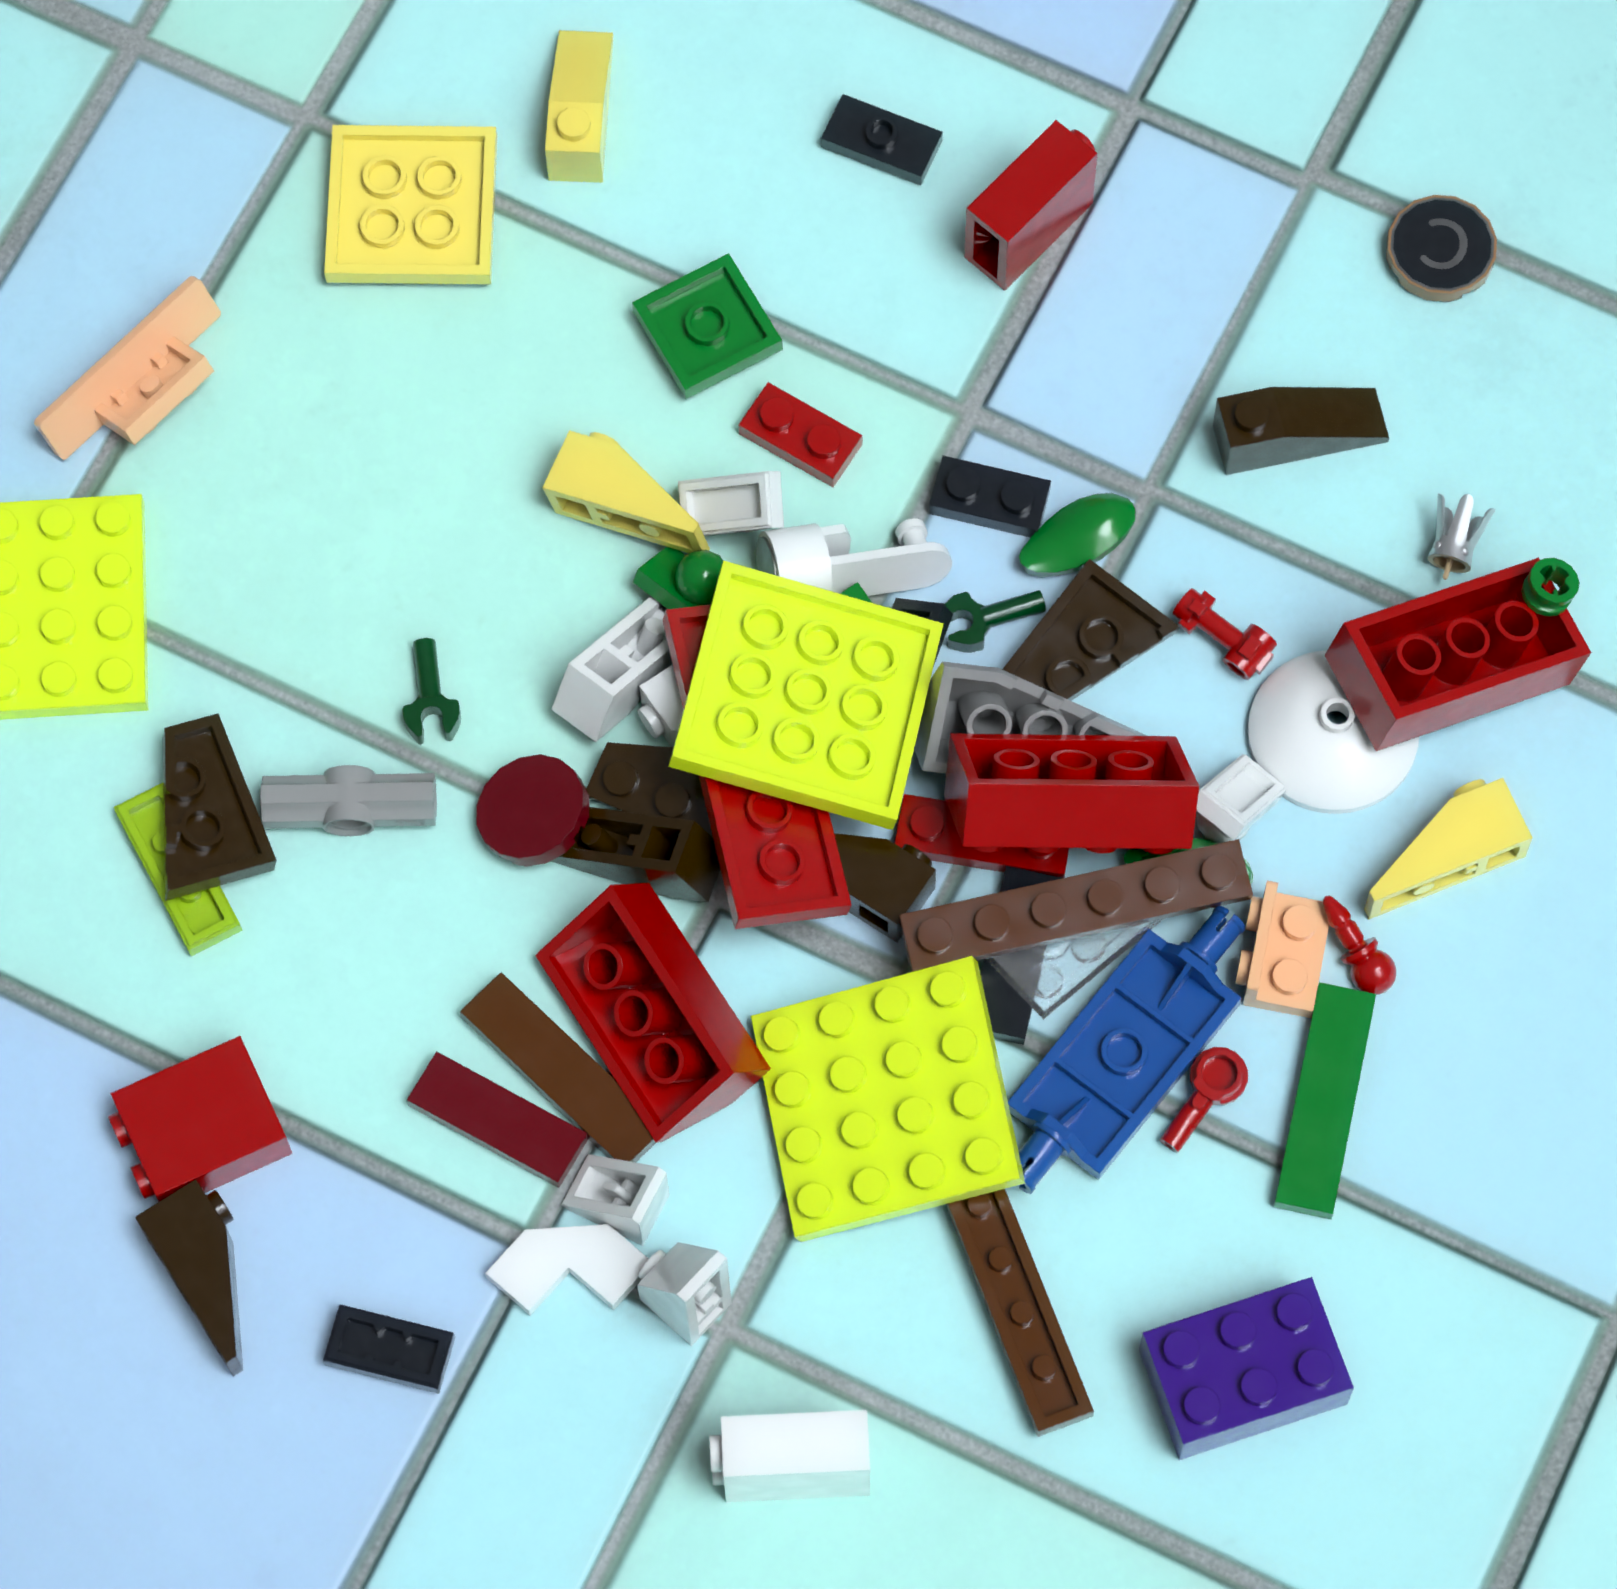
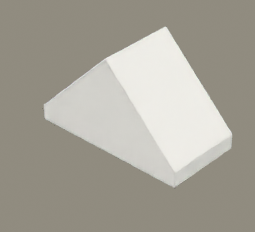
(619, 1194)

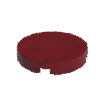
(532, 810)

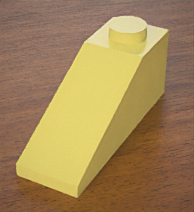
(579, 107)
(608, 488)
(1464, 840)

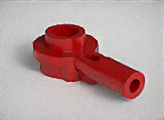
(1217, 1079)

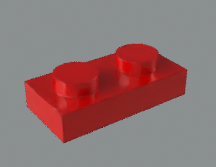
(800, 434)

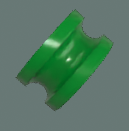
(1557, 572)

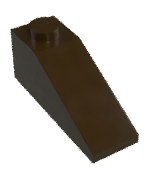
(1295, 424)
(646, 848)
(884, 880)
(199, 1256)

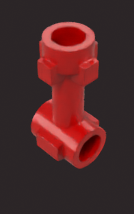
(1247, 651)

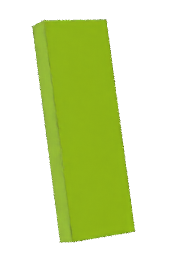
(199, 917)

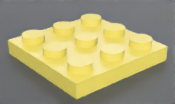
(411, 204)

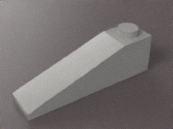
(997, 702)

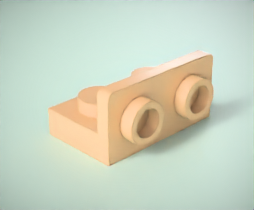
(1286, 952)

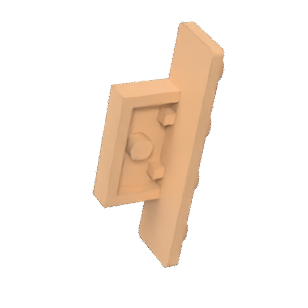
(138, 377)

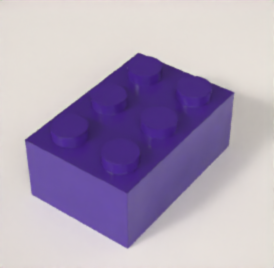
(1245, 1368)

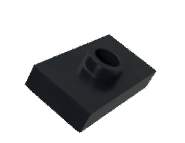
(881, 139)
(389, 1349)

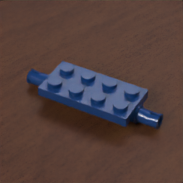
(1125, 1050)

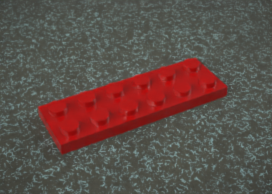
(771, 852)

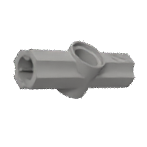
(348, 800)

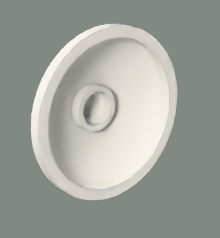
(1318, 761)

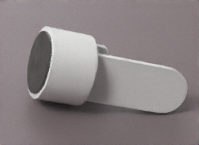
(823, 559)

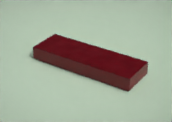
(497, 1119)

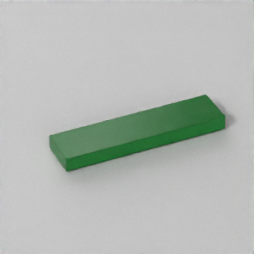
(1325, 1101)

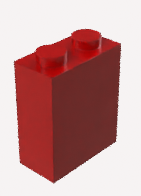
(1030, 204)
(199, 1122)

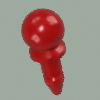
(1370, 968)

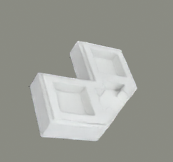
(547, 1255)

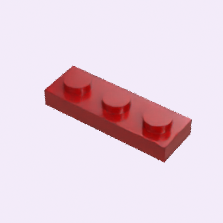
(930, 828)

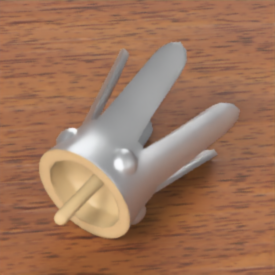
(1456, 536)

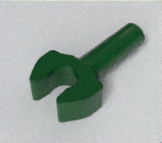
(988, 616)
(430, 698)

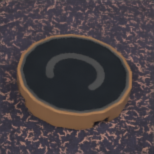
(1441, 248)

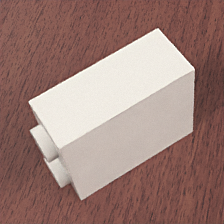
(792, 1456)

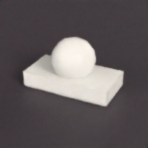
(734, 502)
(1236, 800)

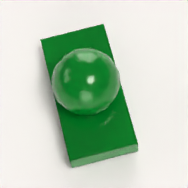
(679, 578)

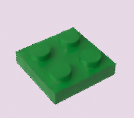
(707, 326)

